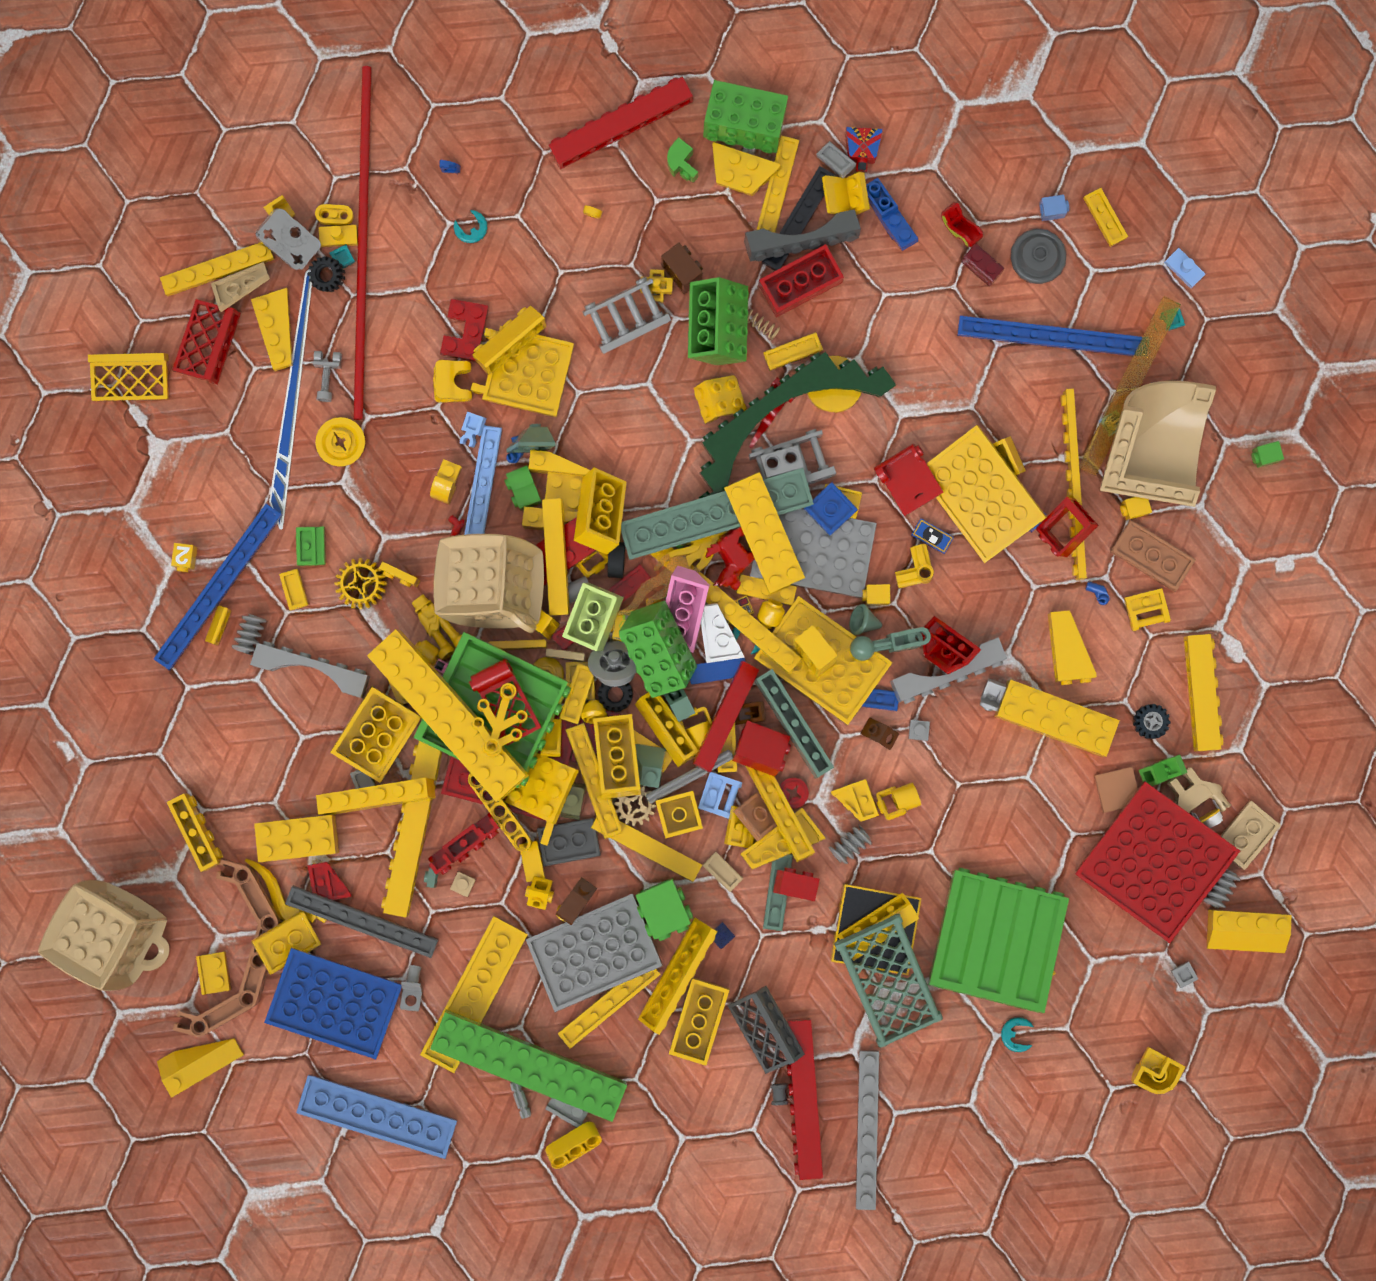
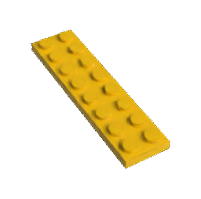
(480, 981)

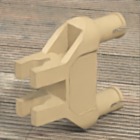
(1197, 792)

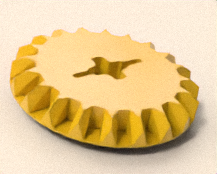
(327, 441)

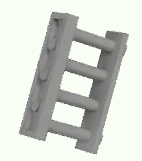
(625, 334)
(824, 471)

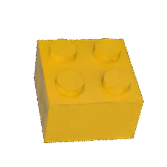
(679, 814)

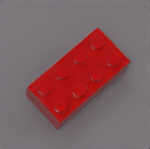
(801, 281)

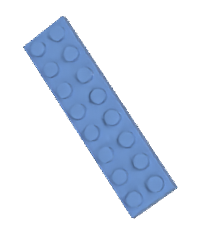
(376, 1116)

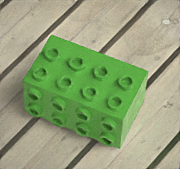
(745, 116)
(718, 321)
(658, 649)
(664, 909)

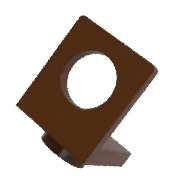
(879, 732)

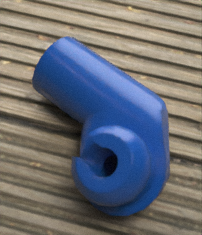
(514, 457)
(1099, 591)

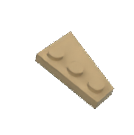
(236, 286)

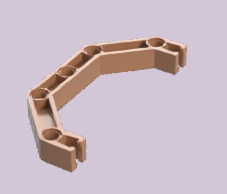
(254, 975)

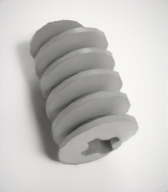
(248, 634)
(850, 845)
(1222, 888)

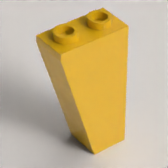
(1068, 650)

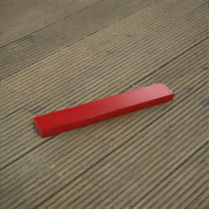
(625, 587)
(725, 716)

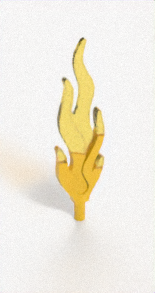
(680, 557)

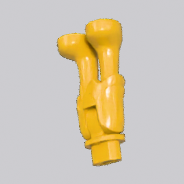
(432, 625)

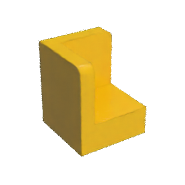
(280, 203)

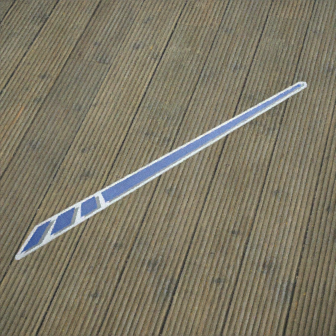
(284, 451)

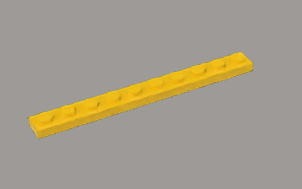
(1073, 476)
(746, 623)

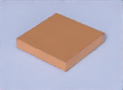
(1115, 788)
(755, 816)

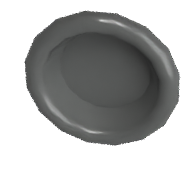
(1038, 256)

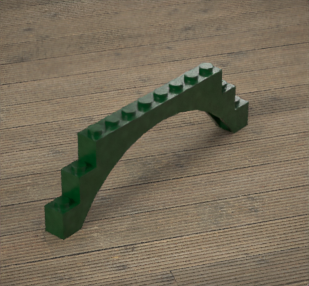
(815, 376)

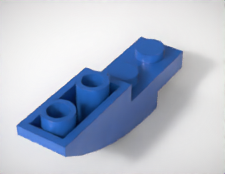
(889, 215)

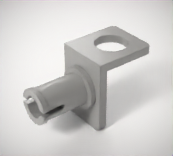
(412, 988)

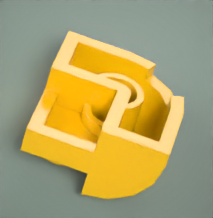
(1157, 1072)

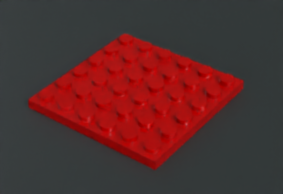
(1157, 862)

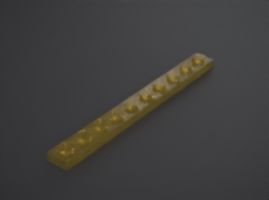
(1130, 381)

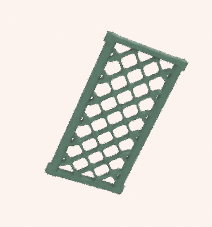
(924, 990)

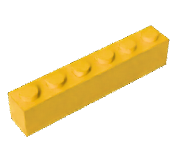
(1202, 692)
(375, 796)

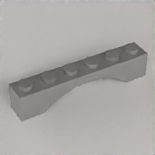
(348, 681)
(912, 685)

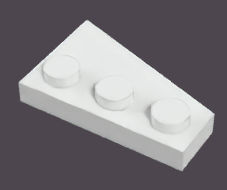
(717, 636)

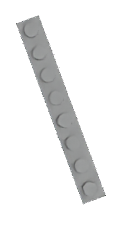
(867, 1130)

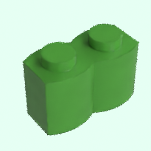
(523, 488)

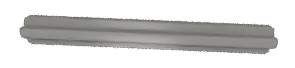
(686, 778)

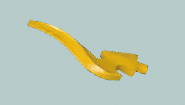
(283, 910)

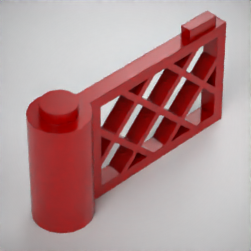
(495, 677)

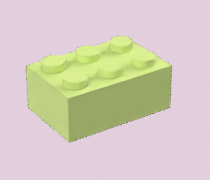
(592, 617)

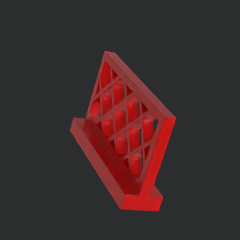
(221, 342)

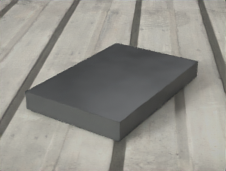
(570, 842)

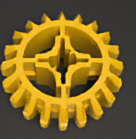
(352, 586)

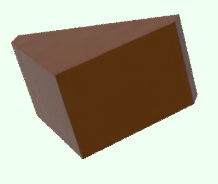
(752, 712)

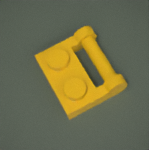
(1144, 603)

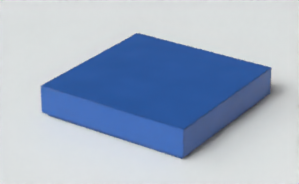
(831, 509)

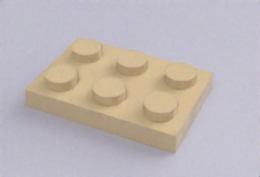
(1250, 833)

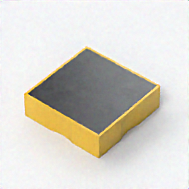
(859, 902)

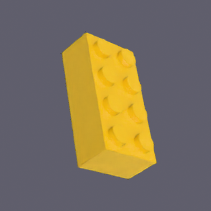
(600, 511)
(815, 650)
(617, 756)
(296, 838)
(699, 1021)

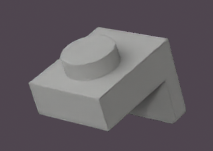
(992, 695)

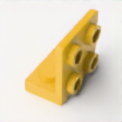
(846, 193)

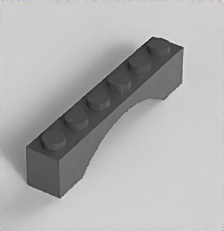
(765, 244)

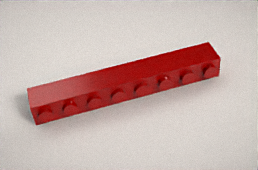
(621, 122)
(805, 1105)

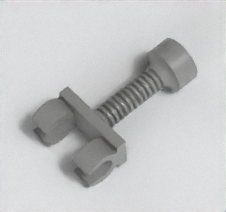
(324, 395)

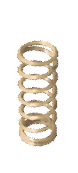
(764, 326)

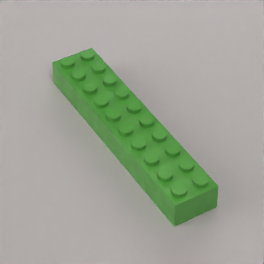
(529, 1065)

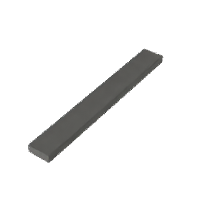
(361, 921)

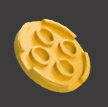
(834, 399)

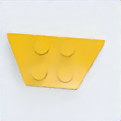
(741, 170)

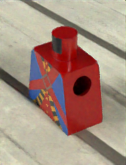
(862, 146)

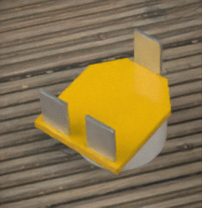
(1211, 818)

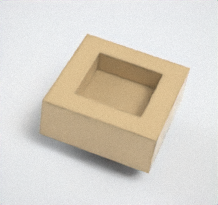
(463, 884)

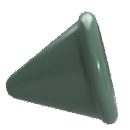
(863, 620)

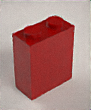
(762, 748)

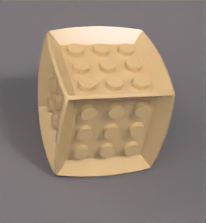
(489, 581)
(104, 936)

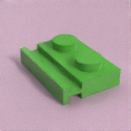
(310, 546)

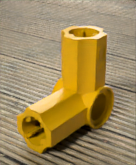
(921, 562)

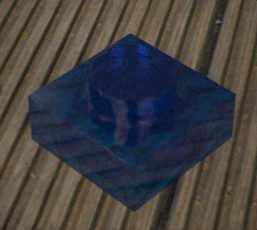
(723, 935)

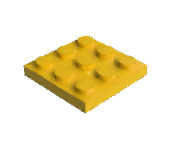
(545, 789)

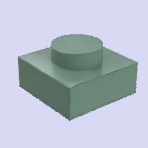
(430, 878)

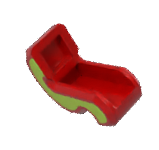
(960, 226)

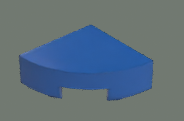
(449, 167)

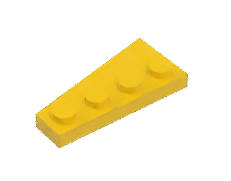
(774, 846)

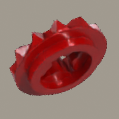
(802, 790)

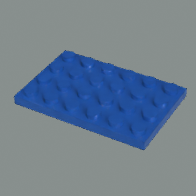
(333, 1003)

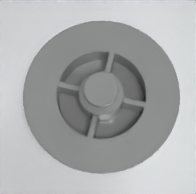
(612, 664)

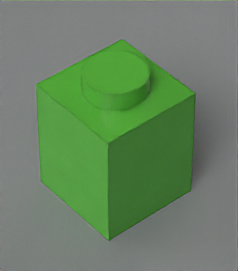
(1267, 454)

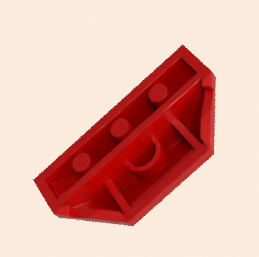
(947, 647)

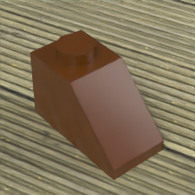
(576, 901)

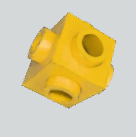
(539, 893)

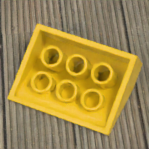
(375, 734)

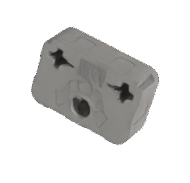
(284, 244)

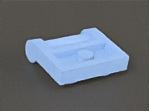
(713, 793)

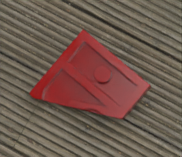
(326, 882)

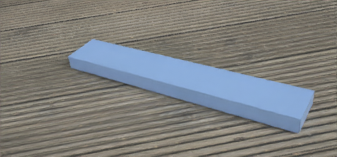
(483, 480)

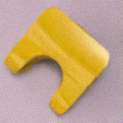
(443, 381)

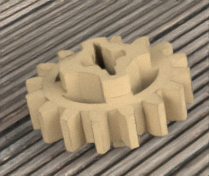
(629, 817)

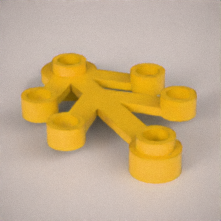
(498, 724)

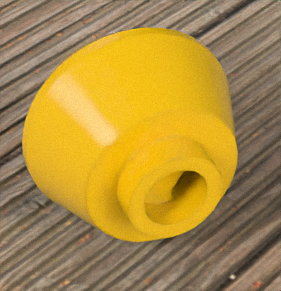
(592, 710)

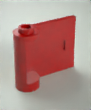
(908, 476)

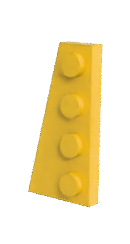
(273, 319)

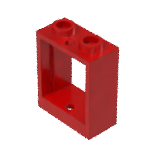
(1072, 505)

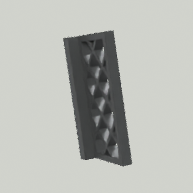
(776, 1026)

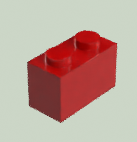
(796, 885)

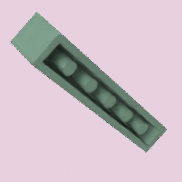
(794, 723)

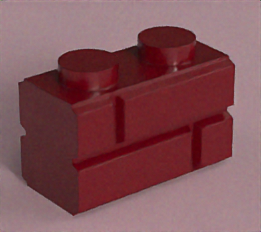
(982, 265)

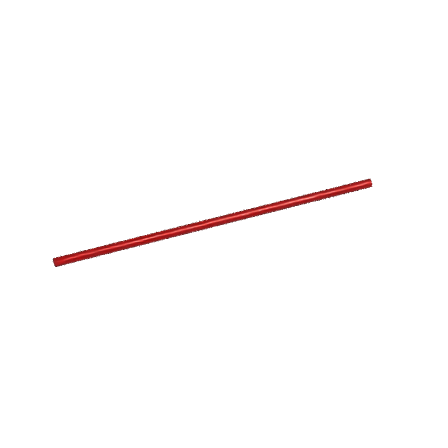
(362, 243)

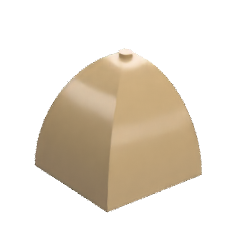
(1159, 442)

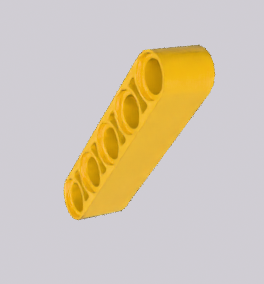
(503, 820)

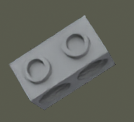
(779, 456)

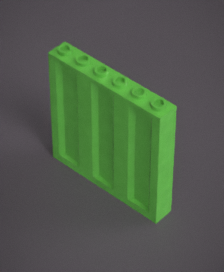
(540, 687)
(998, 940)

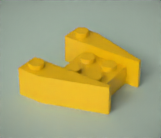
(563, 482)

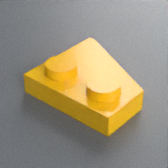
(858, 799)

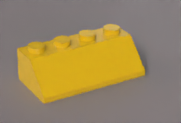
(509, 340)
(1248, 931)

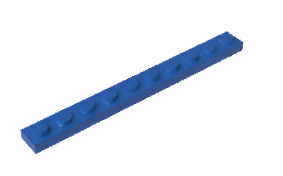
(1048, 336)
(217, 587)

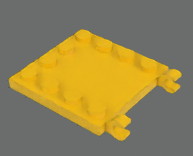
(531, 377)

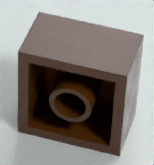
(681, 267)

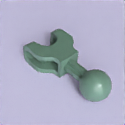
(863, 648)

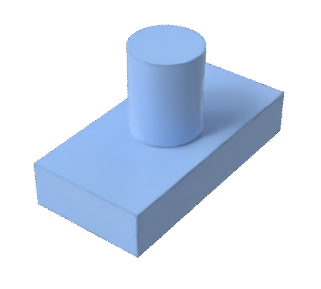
(1184, 268)

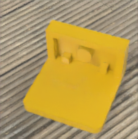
(719, 398)

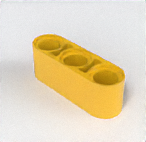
(573, 1145)

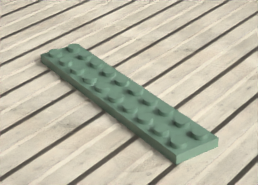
(707, 516)

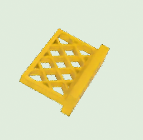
(128, 360)

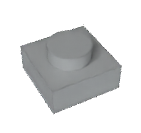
(919, 730)
(1184, 974)

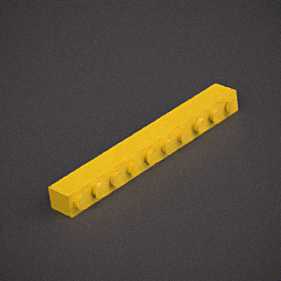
(411, 836)

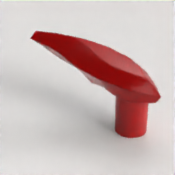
(458, 525)

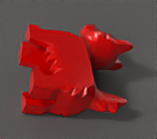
(734, 557)

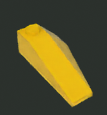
(189, 1066)

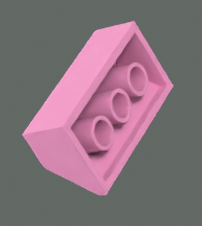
(686, 602)

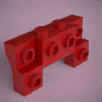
(462, 844)

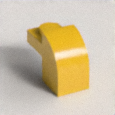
(444, 483)

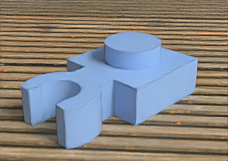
(473, 426)

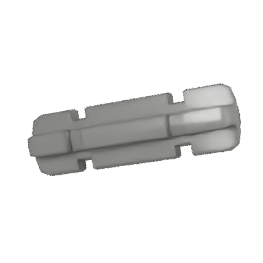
(520, 1100)

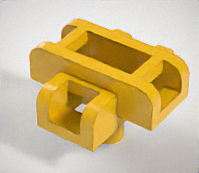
(660, 285)

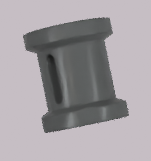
(779, 1094)

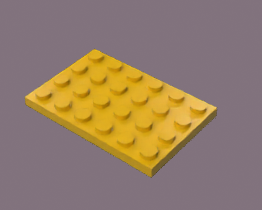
(983, 494)
(842, 686)

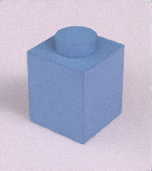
(1053, 207)

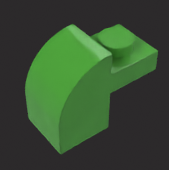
(677, 160)
(1163, 770)

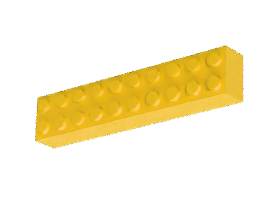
(445, 713)

